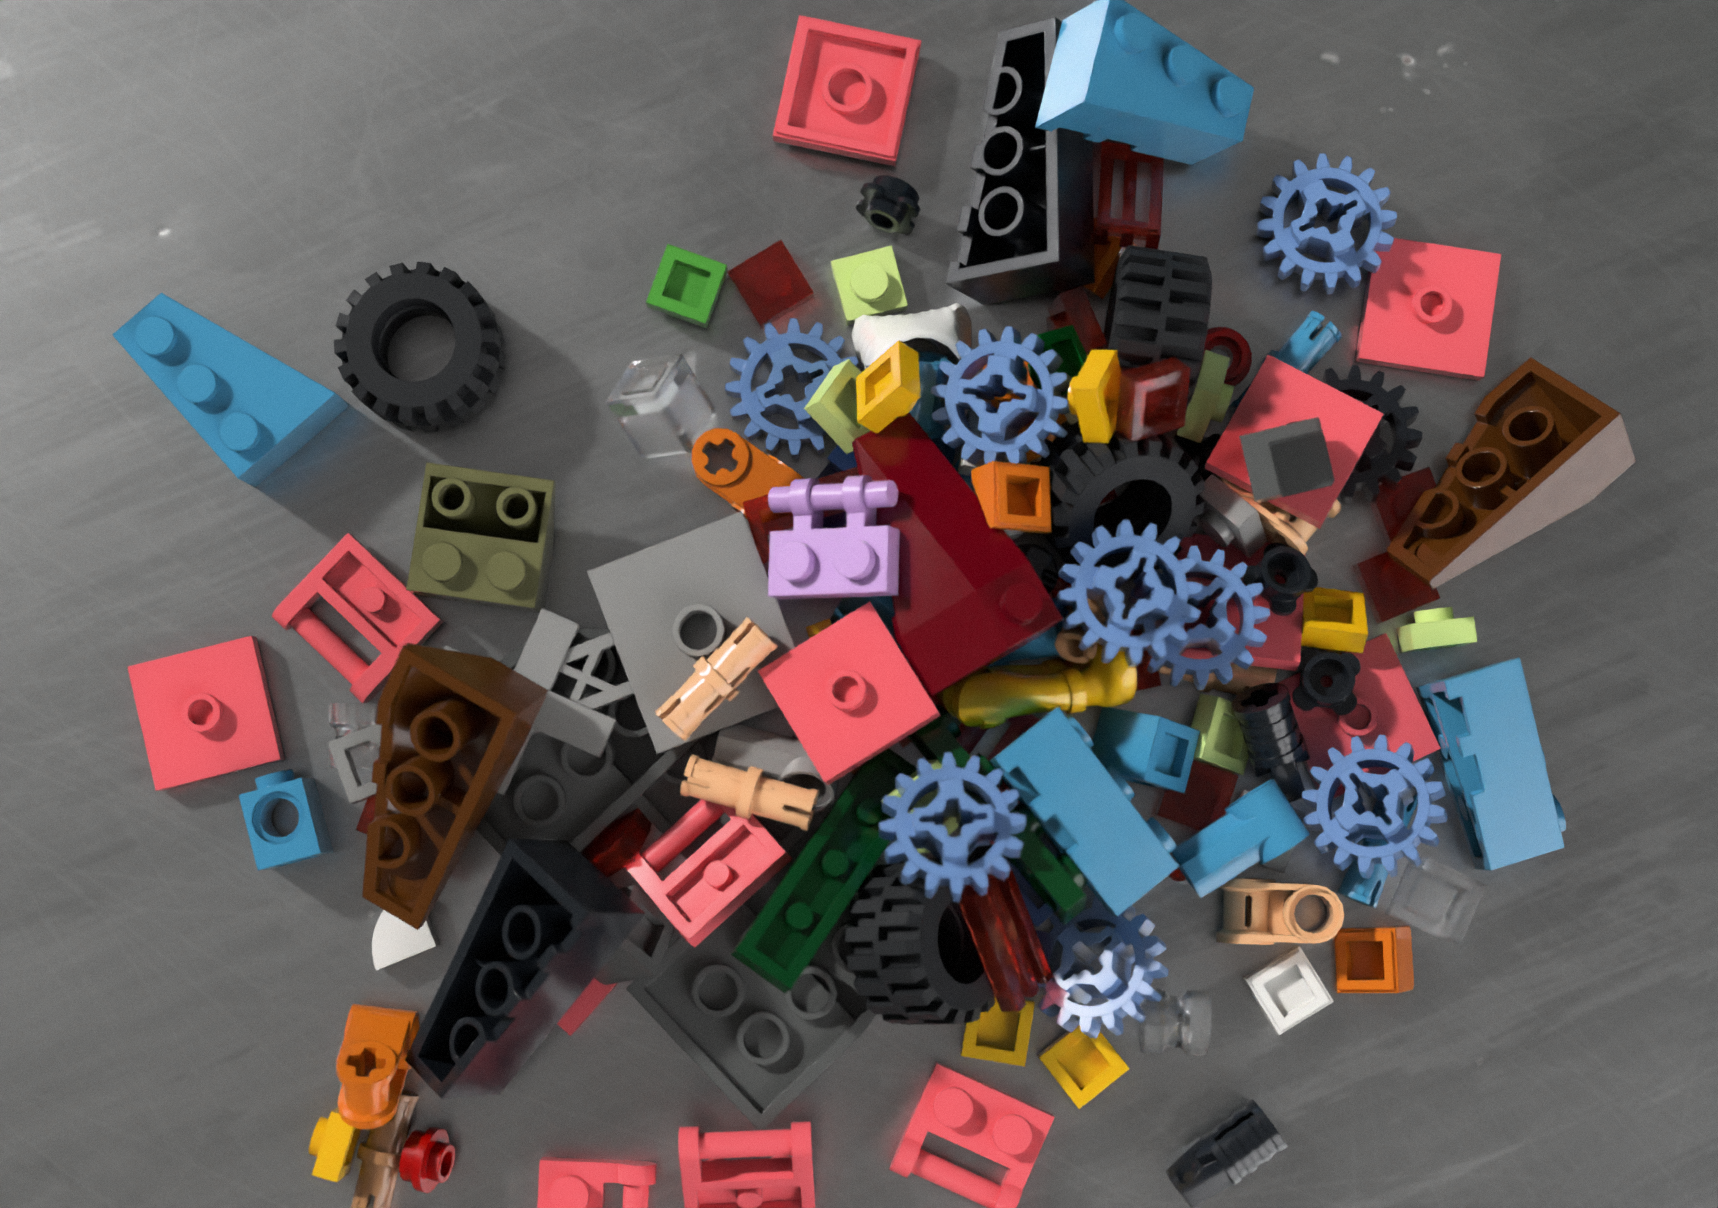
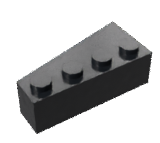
(1031, 188)
(519, 967)

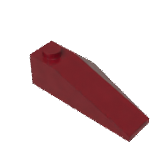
(960, 584)

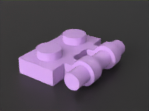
(833, 560)

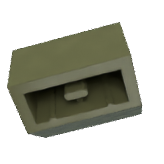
(483, 538)

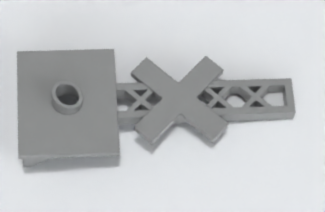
(645, 606)

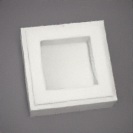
(1288, 990)

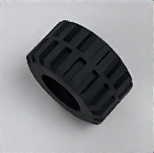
(1159, 309)
(383, 311)
(1160, 492)
(914, 952)

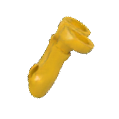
(1020, 690)

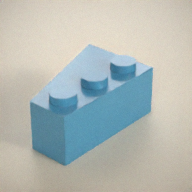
(1141, 86)
(229, 391)
(1494, 764)
(1087, 811)

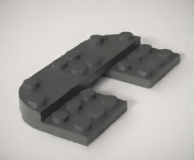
(722, 1014)

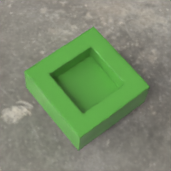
(687, 285)

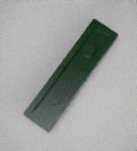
(822, 876)
(1053, 879)

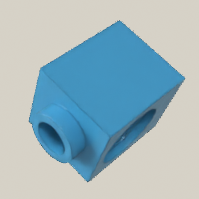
(1145, 748)
(309, 837)

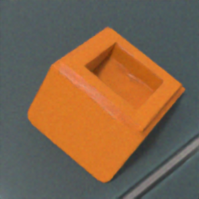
(1014, 496)
(1374, 959)

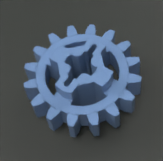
(1314, 200)
(1003, 372)
(766, 398)
(1103, 585)
(1219, 633)
(1355, 823)
(926, 829)
(1116, 952)

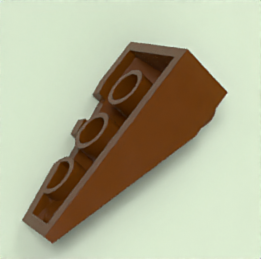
(1525, 464)
(443, 753)

